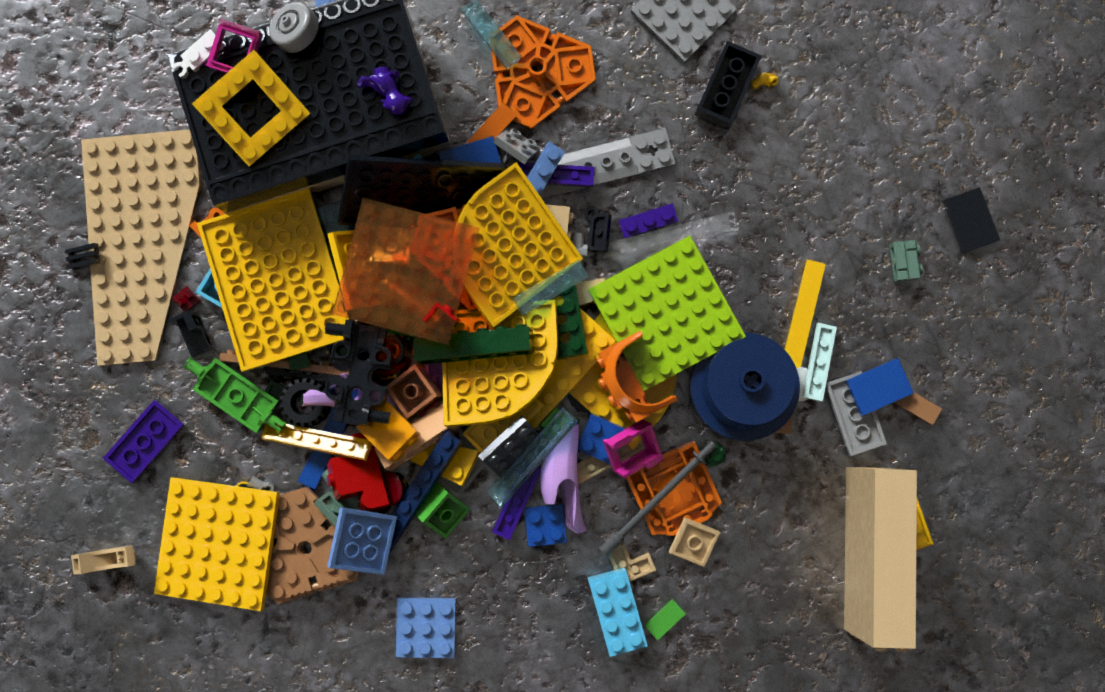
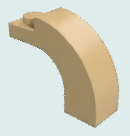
(103, 559)

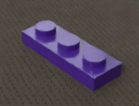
(648, 221)

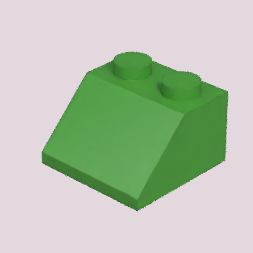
(442, 511)

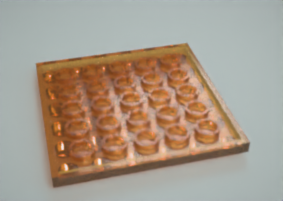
(402, 267)

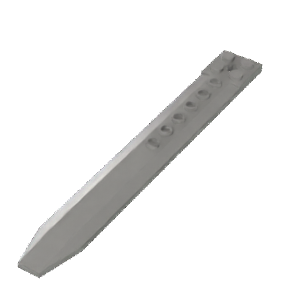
(618, 160)

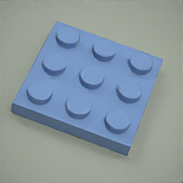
(361, 541)
(425, 627)

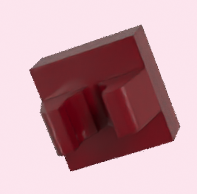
(186, 299)

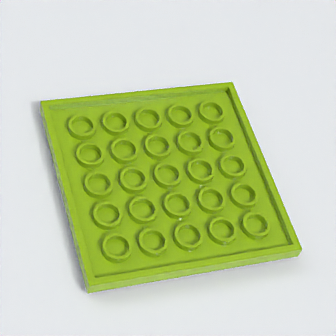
(674, 307)

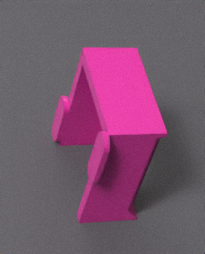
(224, 25)
(646, 458)

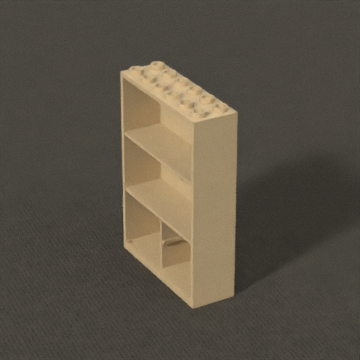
(881, 557)

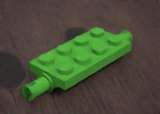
(235, 395)

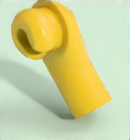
(764, 79)

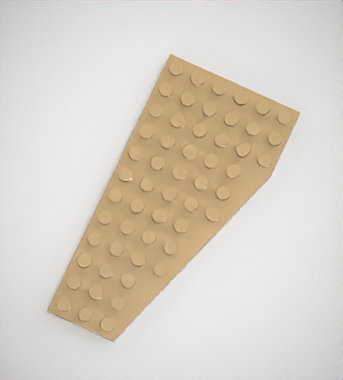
(140, 215)

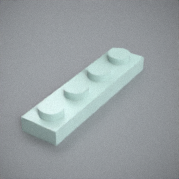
(819, 362)

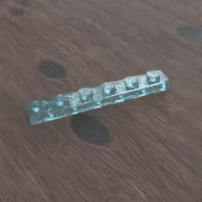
(532, 456)

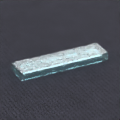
(490, 33)
(550, 287)

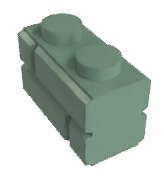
(905, 261)

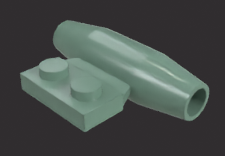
(330, 506)

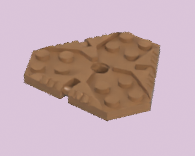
(290, 564)

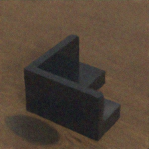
(192, 332)

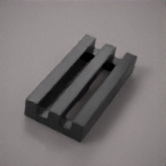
(71, 257)

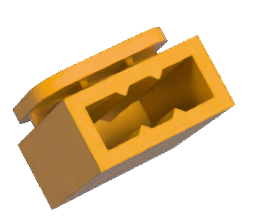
(391, 438)

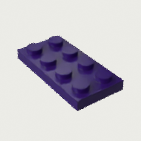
(143, 441)

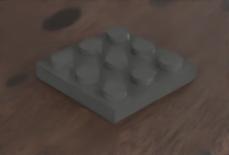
(508, 446)

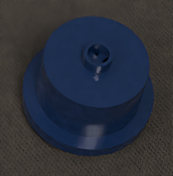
(729, 403)

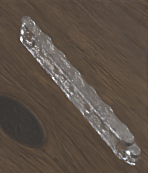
(668, 236)

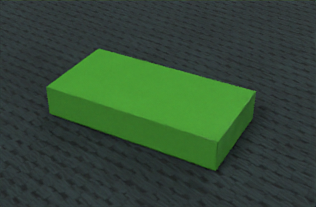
(665, 619)

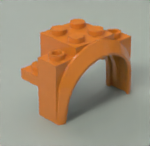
(622, 383)

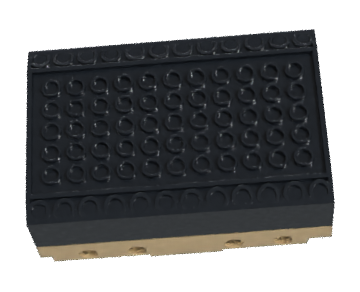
(342, 118)

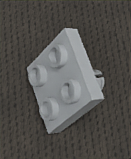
(516, 146)

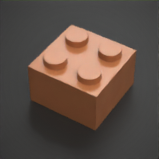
(414, 391)

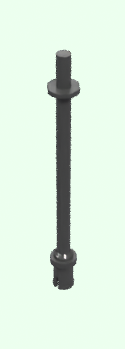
(617, 538)

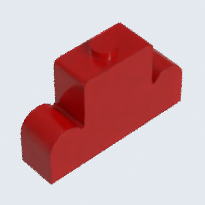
(358, 478)

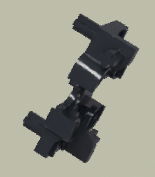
(359, 338)

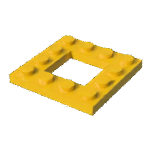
(250, 69)

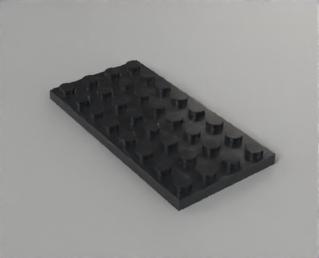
(411, 183)

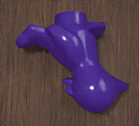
(384, 83)

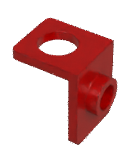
(447, 309)

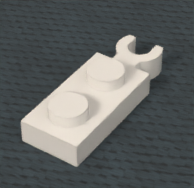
(196, 54)

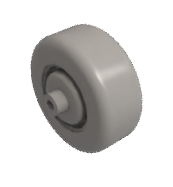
(293, 27)

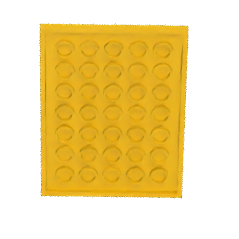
(273, 278)

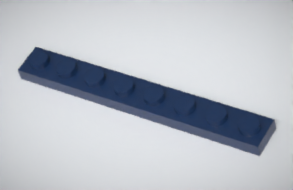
(424, 482)

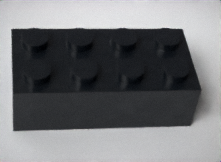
(728, 85)

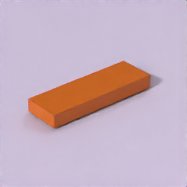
(495, 123)

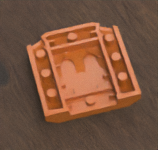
(692, 498)

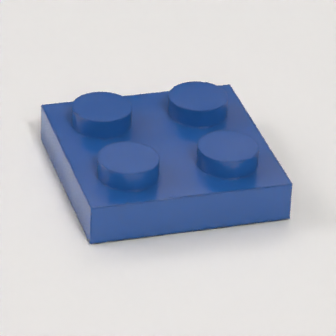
(593, 434)
(545, 525)

